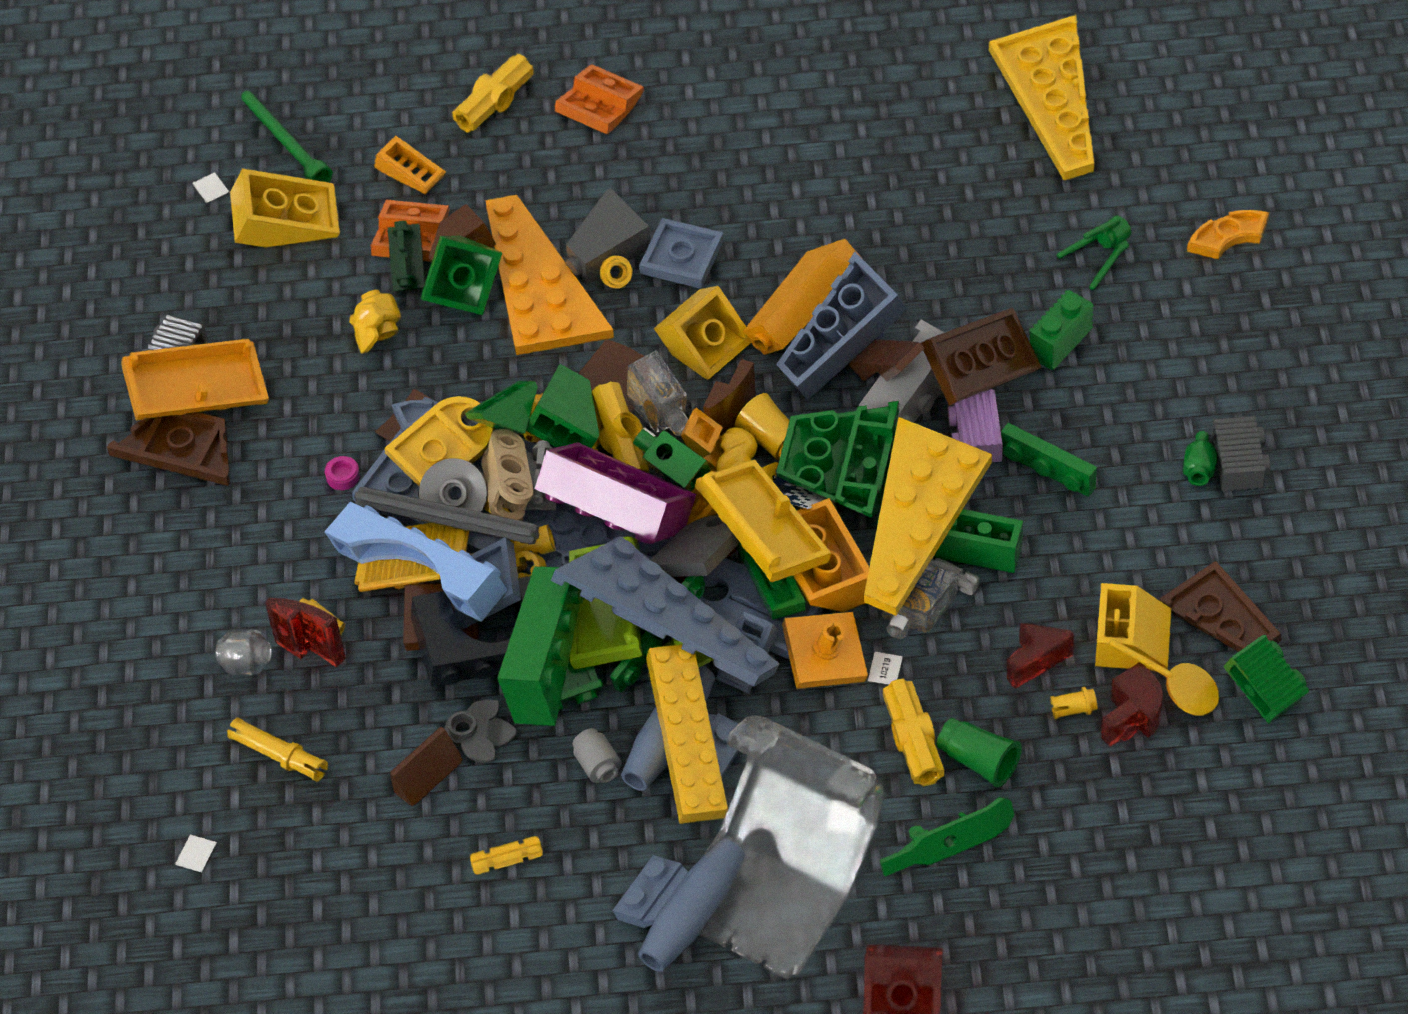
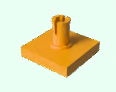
(824, 650)

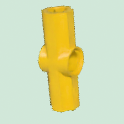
(493, 93)
(619, 425)
(913, 732)

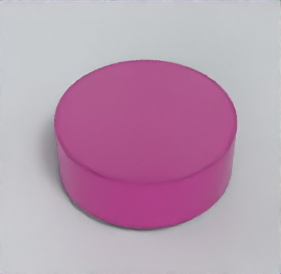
(342, 473)

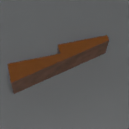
(885, 357)

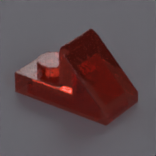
(1041, 650)

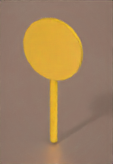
(1186, 683)

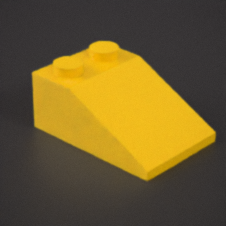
(282, 209)

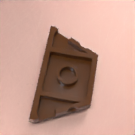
(182, 444)

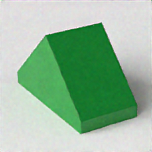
(508, 408)

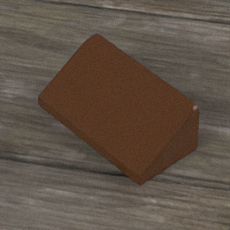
(425, 767)

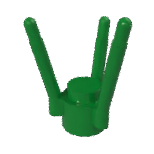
(1110, 234)

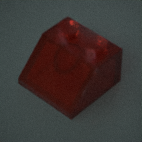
(902, 979)

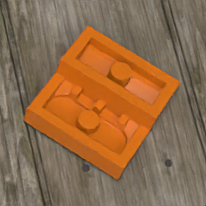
(599, 99)
(414, 213)

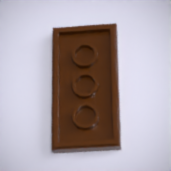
(980, 356)

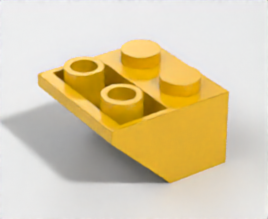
(1136, 622)

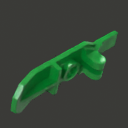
(966, 832)

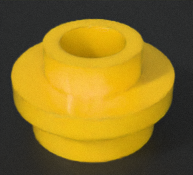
(625, 272)

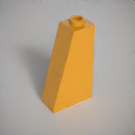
(797, 297)

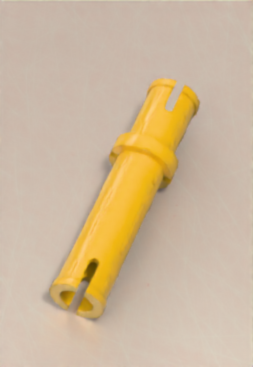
(289, 756)

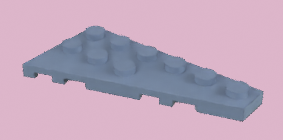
(662, 606)

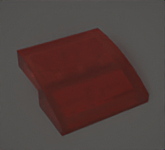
(305, 628)

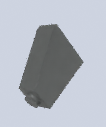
(606, 232)

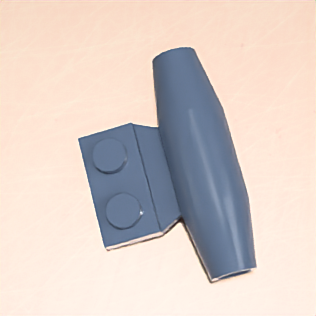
(648, 754)
(678, 900)

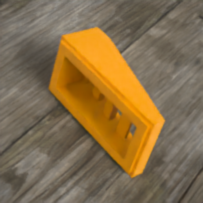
(398, 148)

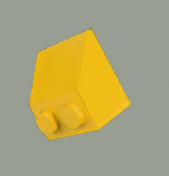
(704, 332)

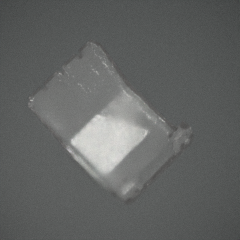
(804, 836)

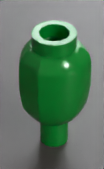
(1200, 460)

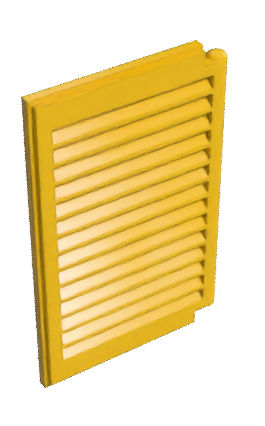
(398, 572)

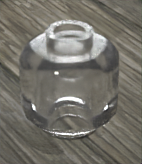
(243, 652)

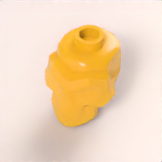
(374, 319)

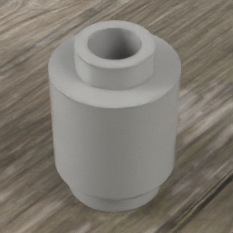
(596, 756)

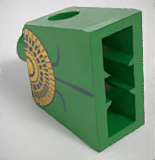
(683, 465)

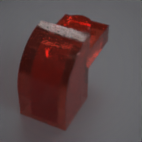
(1139, 705)

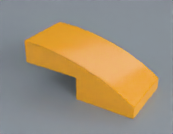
(703, 437)

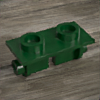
(406, 256)

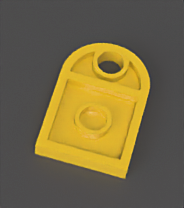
(439, 437)

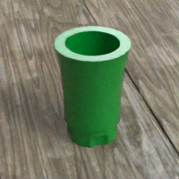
(980, 750)

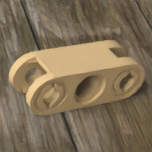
(507, 474)

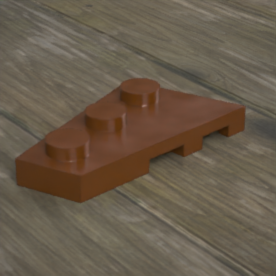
(1220, 608)

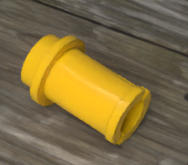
(1074, 703)

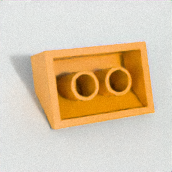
(843, 578)

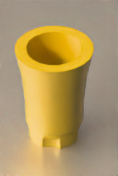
(765, 423)

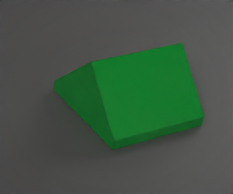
(461, 274)

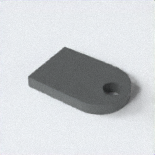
(696, 548)

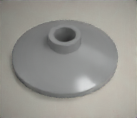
(452, 473)

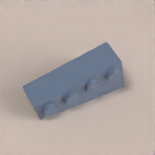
(841, 327)

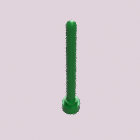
(313, 168)

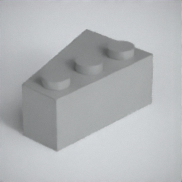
(913, 387)

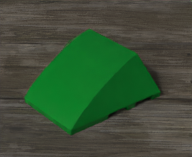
(841, 455)

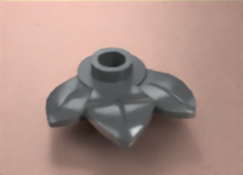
(483, 733)

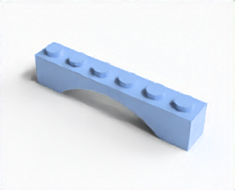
(370, 537)

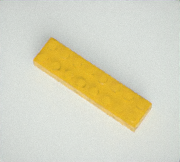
(686, 734)

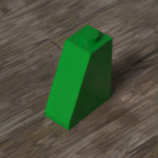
(565, 411)

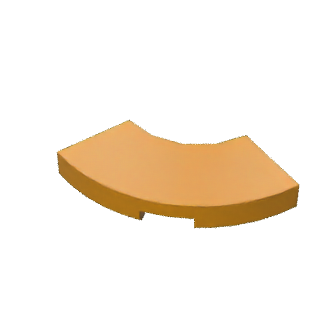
(1221, 234)

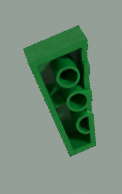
(540, 649)

